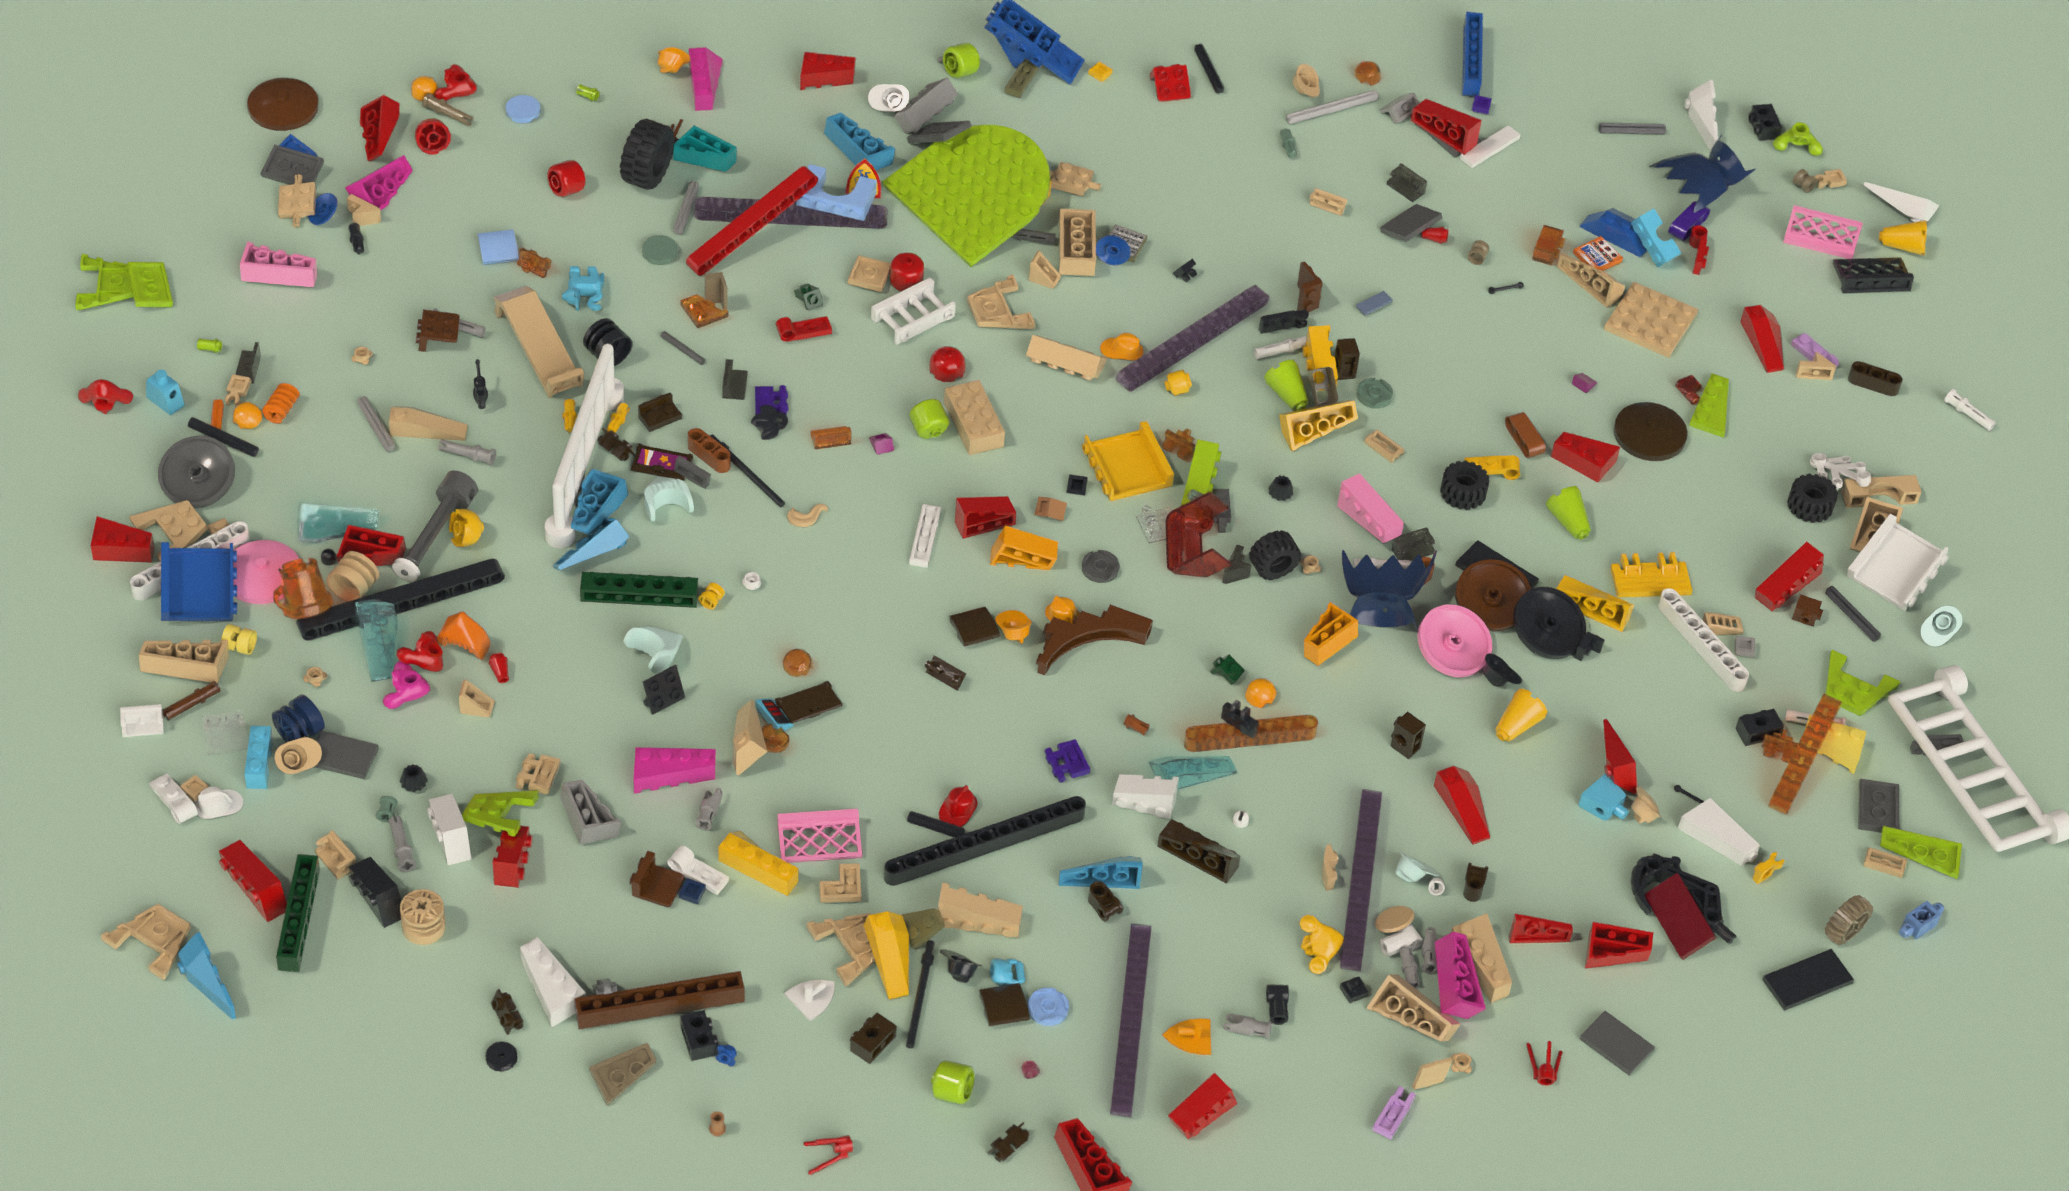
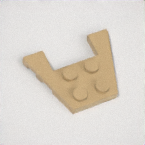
(992, 310)
(177, 521)
(158, 930)
(853, 938)

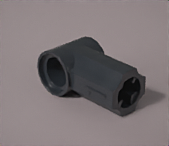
(1277, 997)

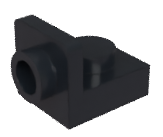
(1589, 643)

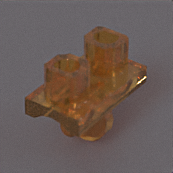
(533, 263)
(1182, 441)
(1779, 743)

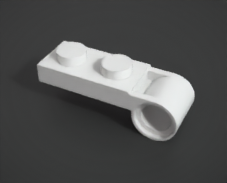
(174, 798)
(685, 863)

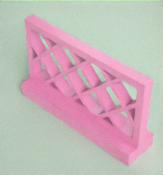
(1819, 241)
(820, 820)

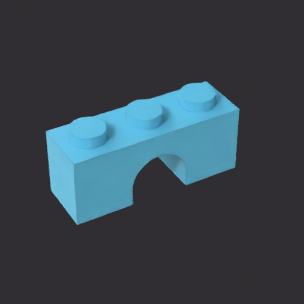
(1659, 250)
(258, 751)

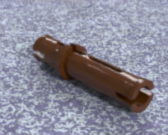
(193, 699)

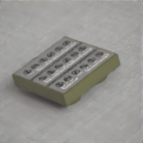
(1134, 239)

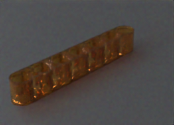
(1269, 732)
(1804, 754)

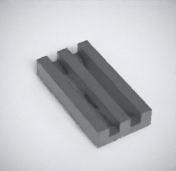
(692, 472)

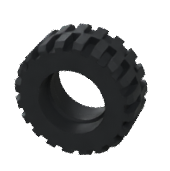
(647, 154)

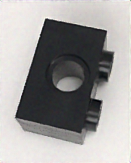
(1755, 726)

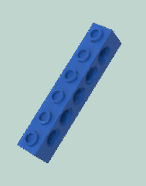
(1472, 54)

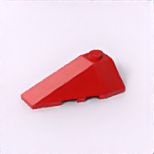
(378, 122)
(1764, 336)
(1619, 762)
(1464, 802)

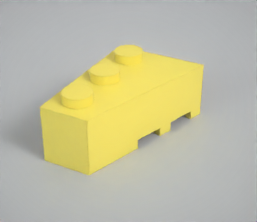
(1843, 744)

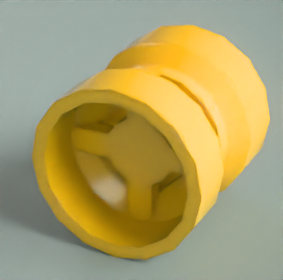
(711, 596)

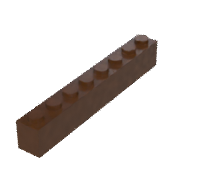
(659, 1000)

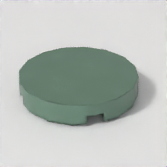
(660, 249)
(1374, 393)

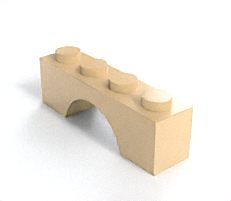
(1902, 489)

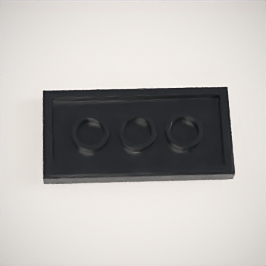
(1480, 552)
(1807, 979)

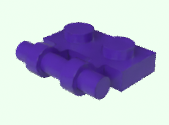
(766, 396)
(1073, 760)

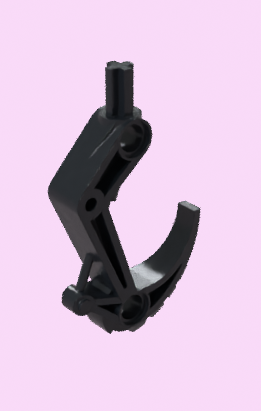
(1704, 893)

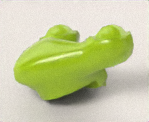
(1799, 135)

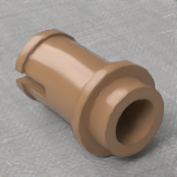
(717, 1126)

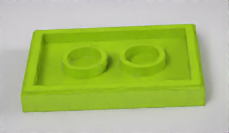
(149, 284)

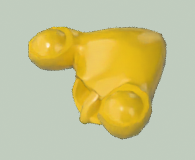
(1321, 942)

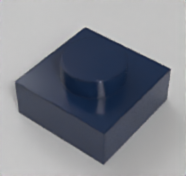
(692, 891)

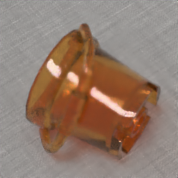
(302, 590)

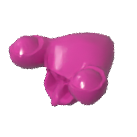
(408, 686)

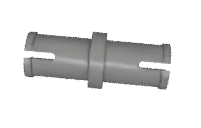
(1409, 966)

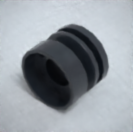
(607, 332)

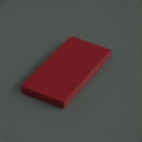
(1680, 916)

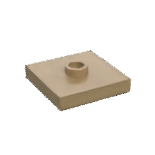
(869, 273)

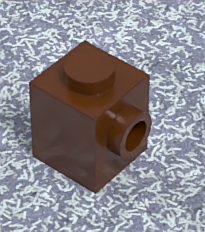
(1807, 610)

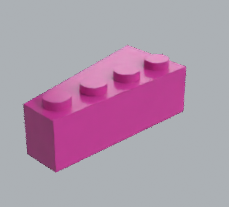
(672, 766)
(1457, 977)

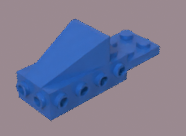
(1029, 38)

